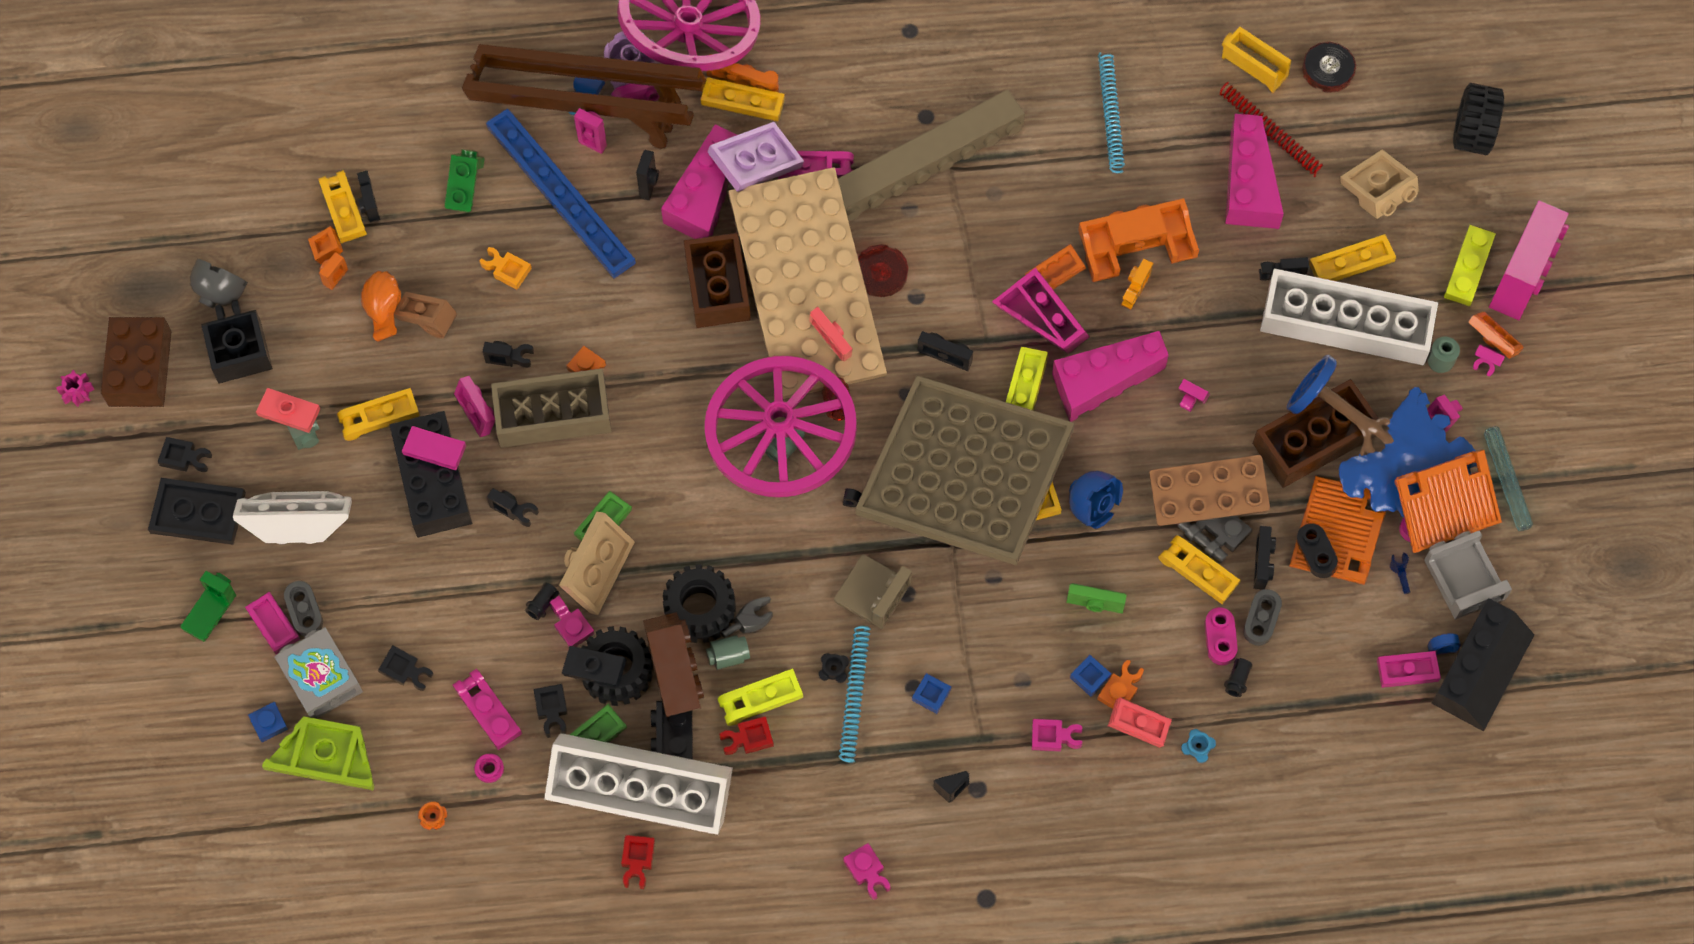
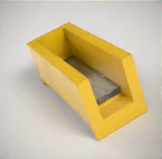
(1256, 58)

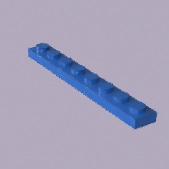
(561, 193)

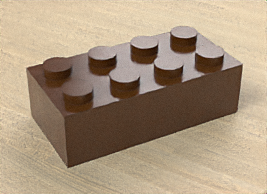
(1312, 438)

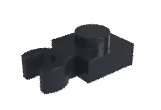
(367, 202)
(1294, 265)
(180, 454)
(401, 666)
(551, 705)

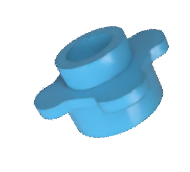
(1197, 737)

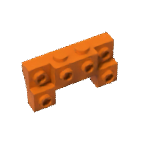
(1137, 231)

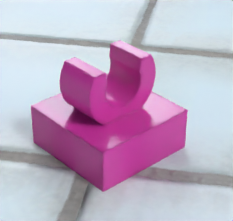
(1488, 356)
(1192, 394)
(1443, 406)

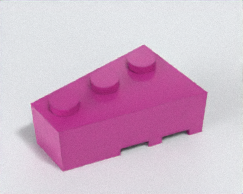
(1042, 311)

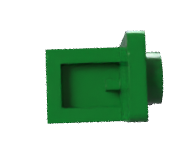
(462, 180)
(210, 606)

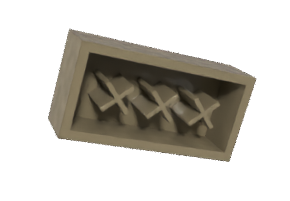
(551, 408)

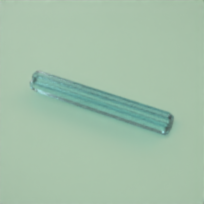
(1508, 478)

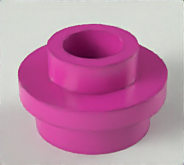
(485, 760)

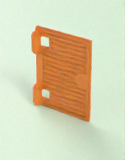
(1448, 500)
(1348, 526)

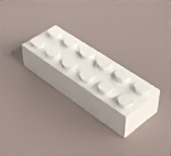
(1349, 317)
(638, 783)

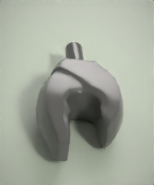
(747, 620)

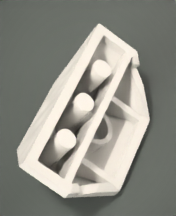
(293, 515)

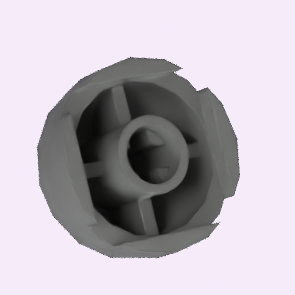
(215, 284)

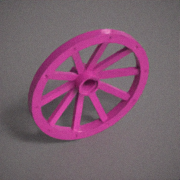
(687, 26)
(780, 429)

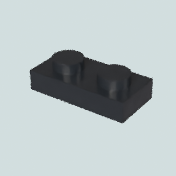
(945, 351)
(1264, 547)

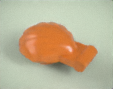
(380, 301)

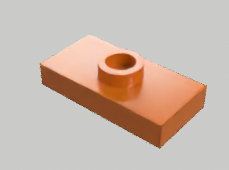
(1060, 267)
(1495, 335)

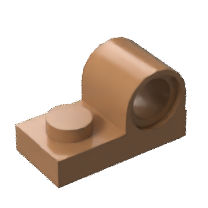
(430, 313)

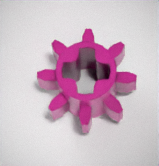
(68, 389)

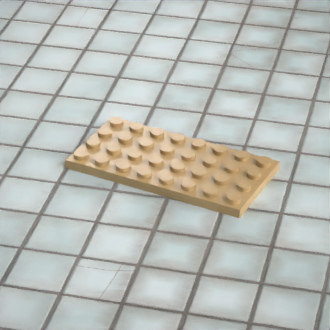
(805, 259)

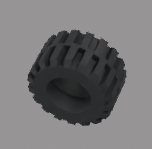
(1478, 119)
(706, 582)
(635, 679)

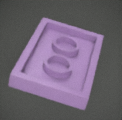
(755, 156)

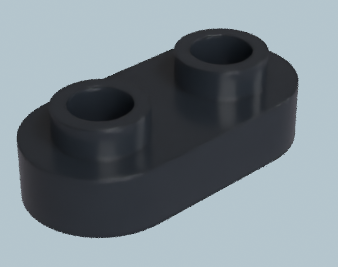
(1315, 549)

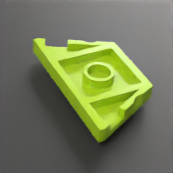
(324, 753)

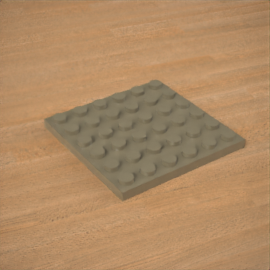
(965, 470)

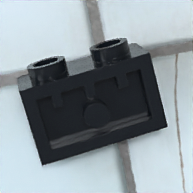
(673, 732)

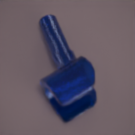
(1400, 568)

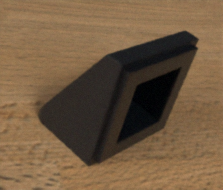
(952, 785)

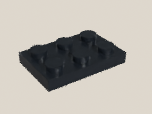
(195, 511)

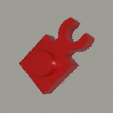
(752, 735)
(637, 856)

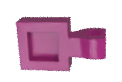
(572, 626)

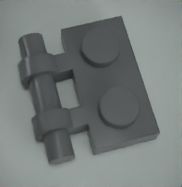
(1227, 531)

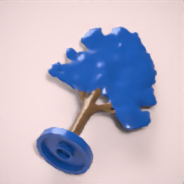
(1410, 443)

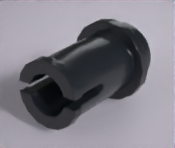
(540, 603)
(1236, 684)

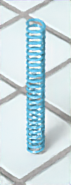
(1110, 111)
(855, 693)

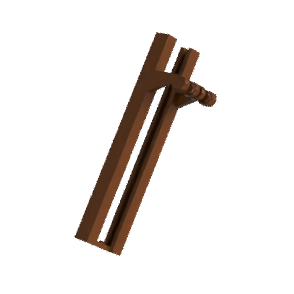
(650, 116)

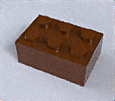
(717, 280)
(136, 362)
(673, 663)

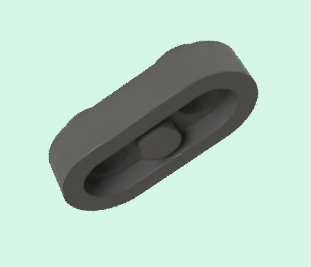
(303, 610)
(1262, 619)

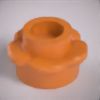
(432, 808)

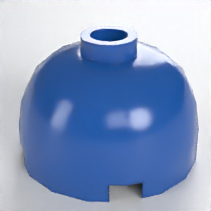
(1094, 497)

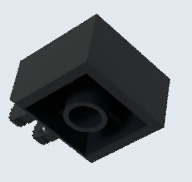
(236, 344)

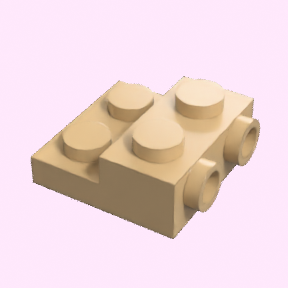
(1381, 184)

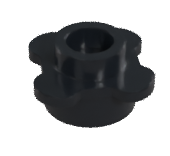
(829, 660)

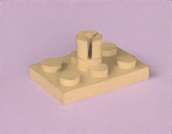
(596, 563)

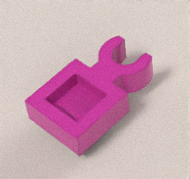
(1049, 735)
(865, 867)

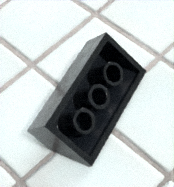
(1484, 665)

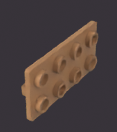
(1209, 490)

